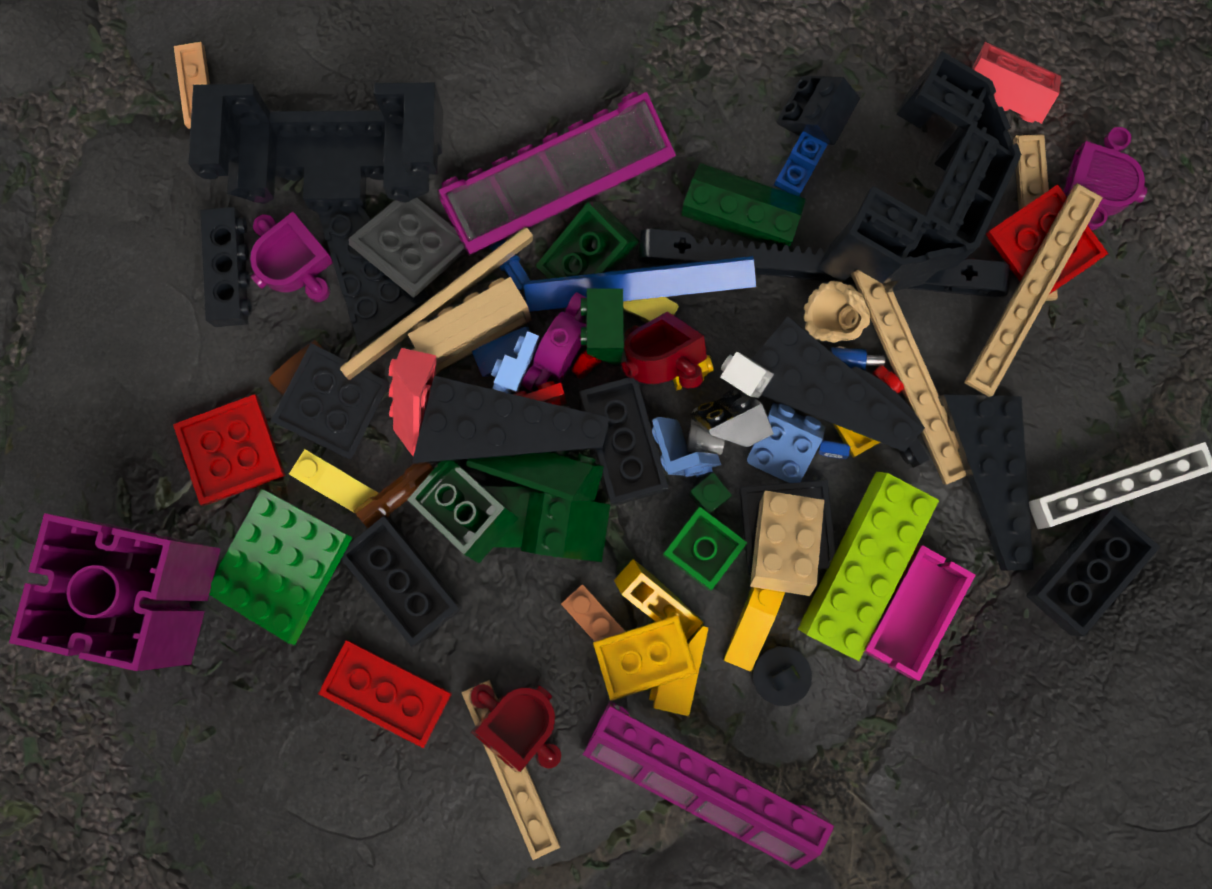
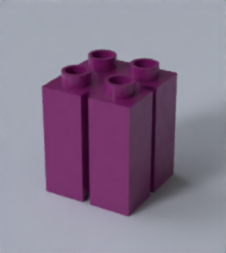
(114, 595)

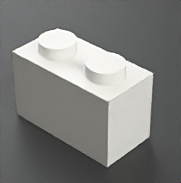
(745, 374)

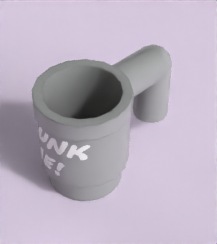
(702, 441)

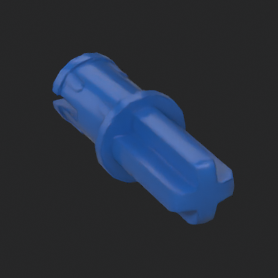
(513, 268)

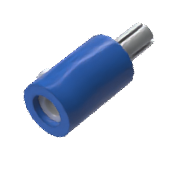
(857, 357)

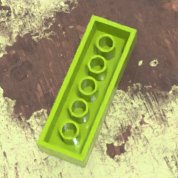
(868, 565)

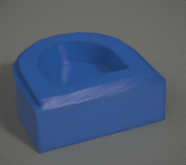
(834, 450)

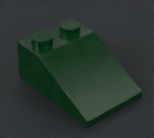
(588, 245)
(604, 324)
(462, 510)
(565, 527)

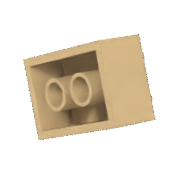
(787, 543)

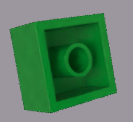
(704, 549)

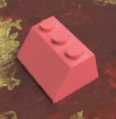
(1018, 83)
(410, 392)

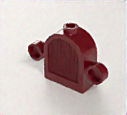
(664, 351)
(517, 725)

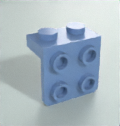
(790, 447)
(674, 451)

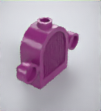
(1108, 174)
(288, 257)
(558, 347)

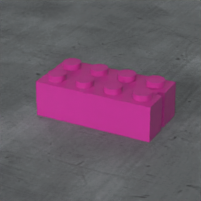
(919, 612)

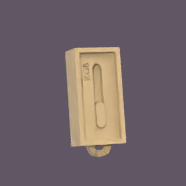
(471, 324)

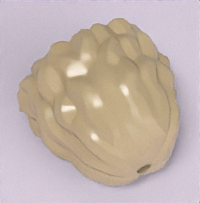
(836, 313)

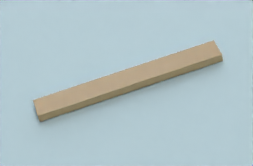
(1033, 290)
(437, 303)
(913, 373)

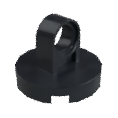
(782, 676)

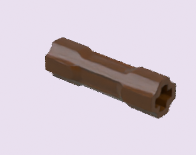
(393, 495)

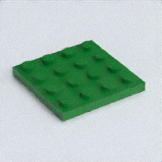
(278, 566)

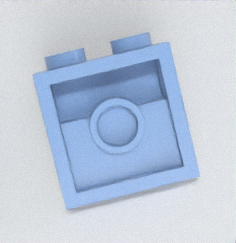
(511, 371)

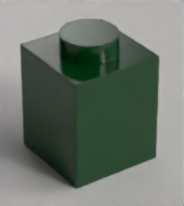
(710, 494)

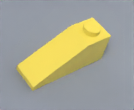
(331, 481)

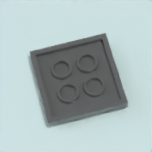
(409, 244)

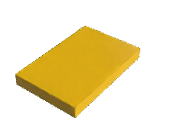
(644, 658)

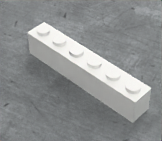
(1121, 486)

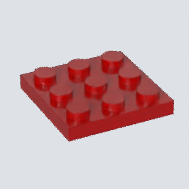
(1023, 233)
(229, 450)

